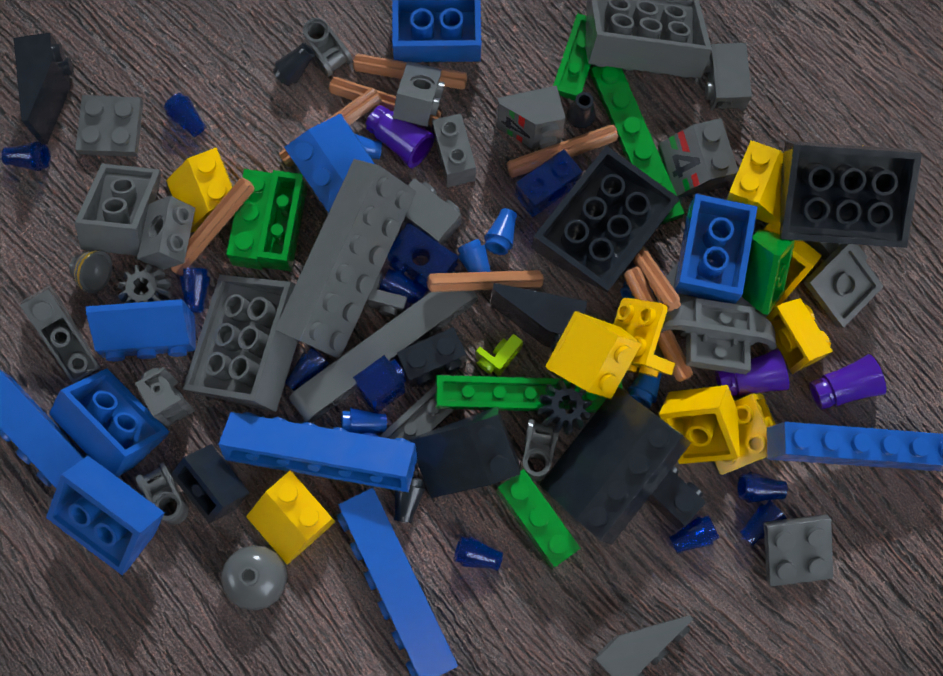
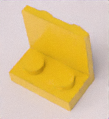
(753, 421)

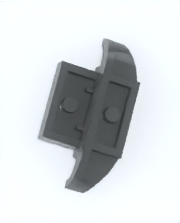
(720, 334)

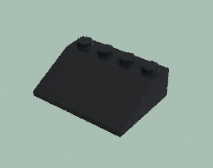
(848, 193)
(604, 220)
(614, 465)

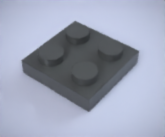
(109, 125)
(843, 284)
(798, 550)

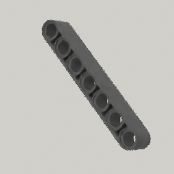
(408, 328)

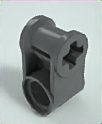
(328, 50)
(540, 444)
(161, 489)

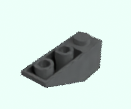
(60, 333)
(634, 650)

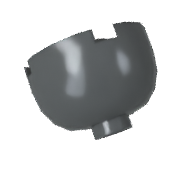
(254, 577)

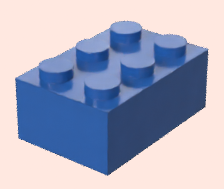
(436, 30)
(715, 249)

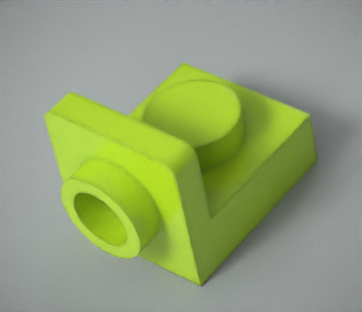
(504, 355)

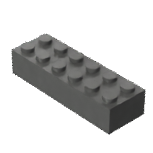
(346, 258)

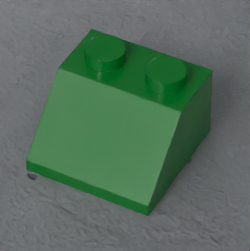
(767, 270)

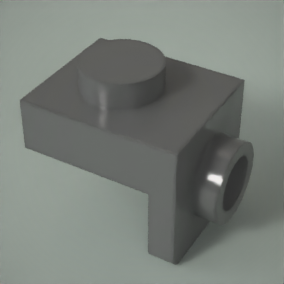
(387, 303)

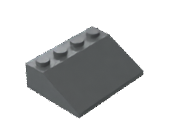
(648, 36)
(238, 348)

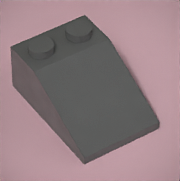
(117, 209)

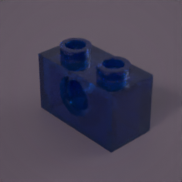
(547, 183)
(415, 243)
(381, 383)

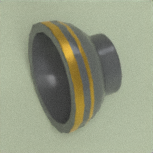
(91, 270)

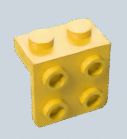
(644, 323)

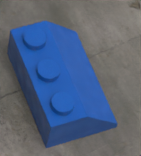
(326, 155)
(142, 329)
(107, 422)
(103, 514)

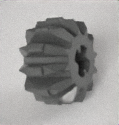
(148, 278)

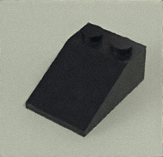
(42, 82)
(535, 312)
(466, 454)

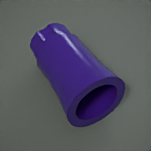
(402, 137)
(766, 375)
(849, 384)

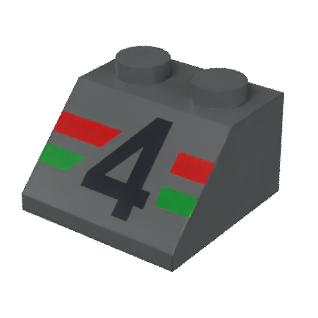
(532, 117)
(699, 158)

